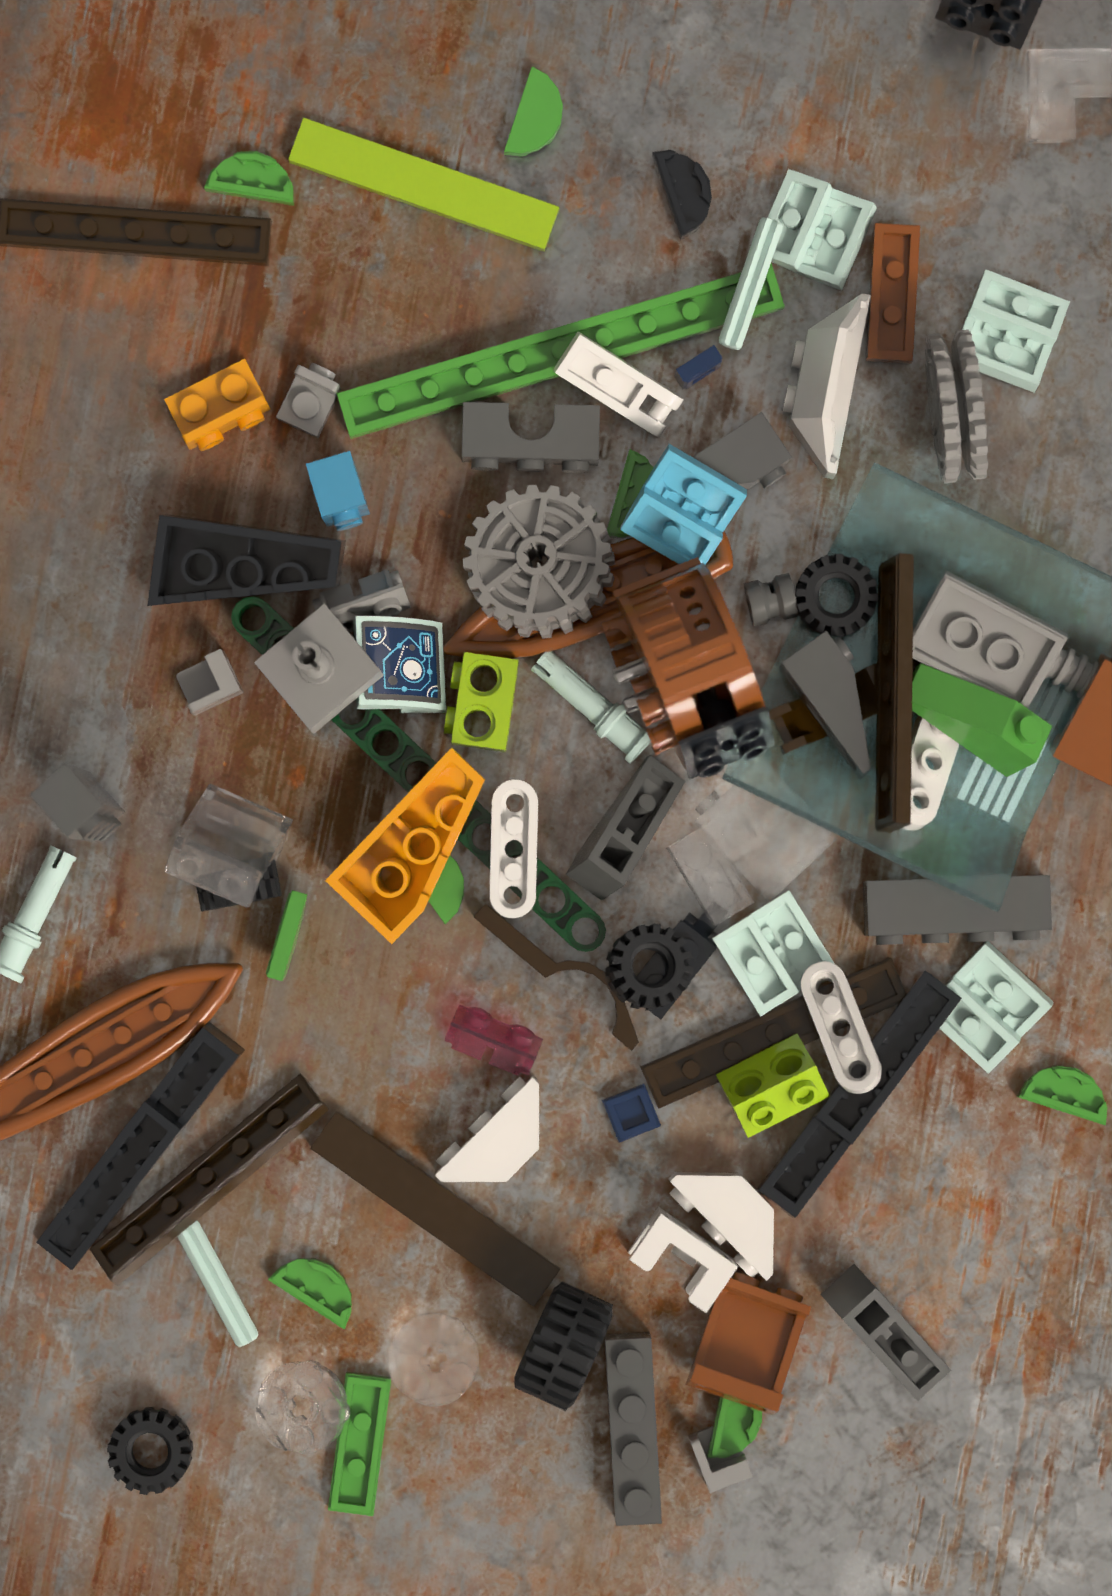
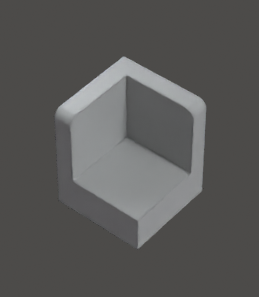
(209, 682)
(718, 1471)

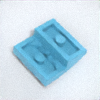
(683, 508)

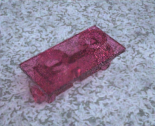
(513, 1044)

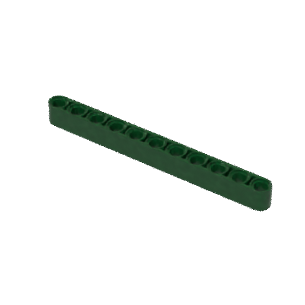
(409, 753)

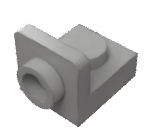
(309, 399)

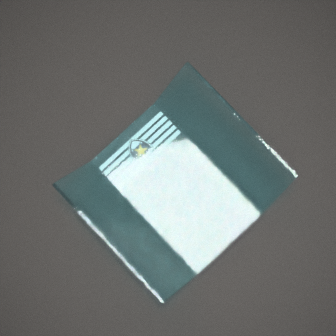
(981, 812)

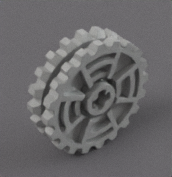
(956, 406)
(527, 529)

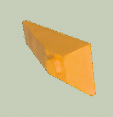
(404, 855)

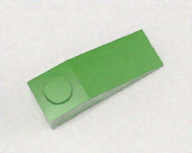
(979, 719)

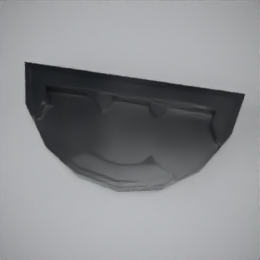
(685, 189)

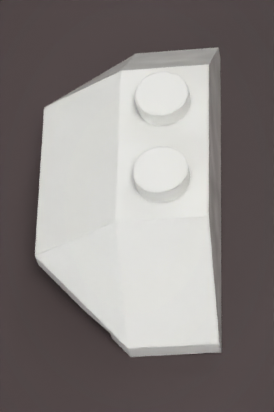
(826, 383)

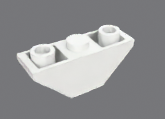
(499, 1140)
(732, 1214)

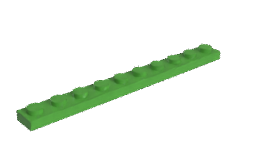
(535, 356)

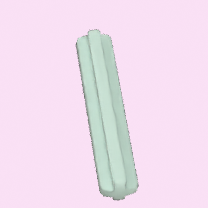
(750, 283)
(218, 1285)

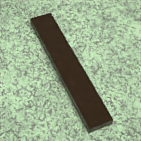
(135, 232)
(894, 693)
(698, 1063)
(208, 1179)
(435, 1208)

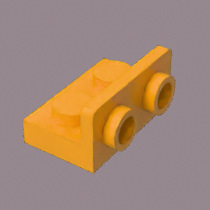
(217, 406)

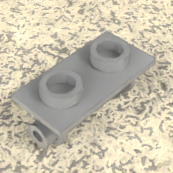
(381, 596)

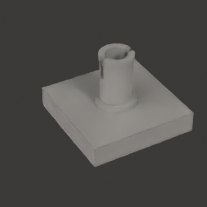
(319, 668)

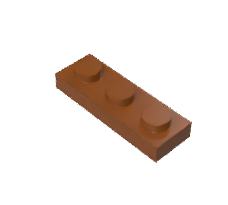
(893, 293)

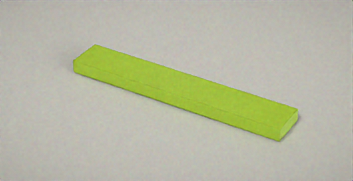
(423, 184)

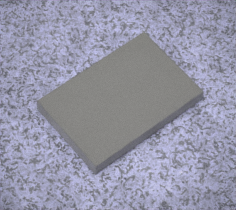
(985, 640)

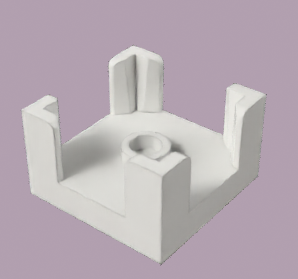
(691, 1248)

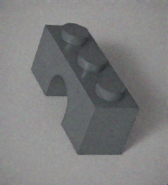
(569, 443)

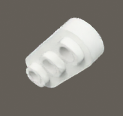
(929, 784)
(507, 827)
(827, 1013)

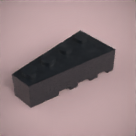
(228, 560)

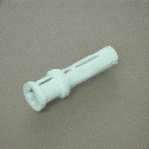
(609, 718)
(22, 934)

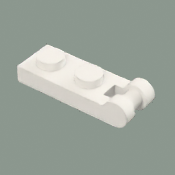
(616, 383)

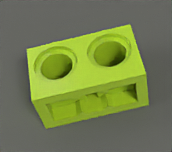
(494, 703)
(773, 1085)

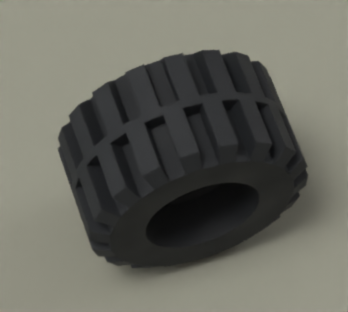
(563, 1346)

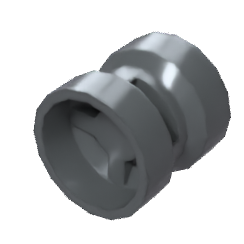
(771, 599)

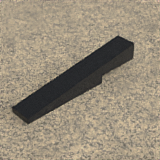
(847, 1114)
(140, 1145)

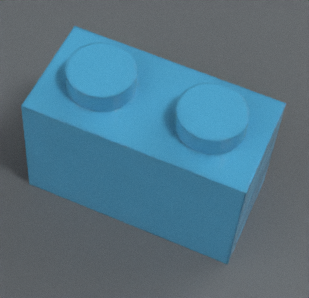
(338, 491)

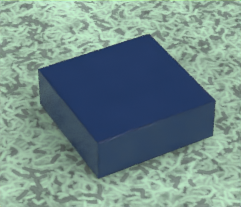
(698, 367)
(631, 1112)

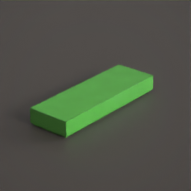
(360, 1445)

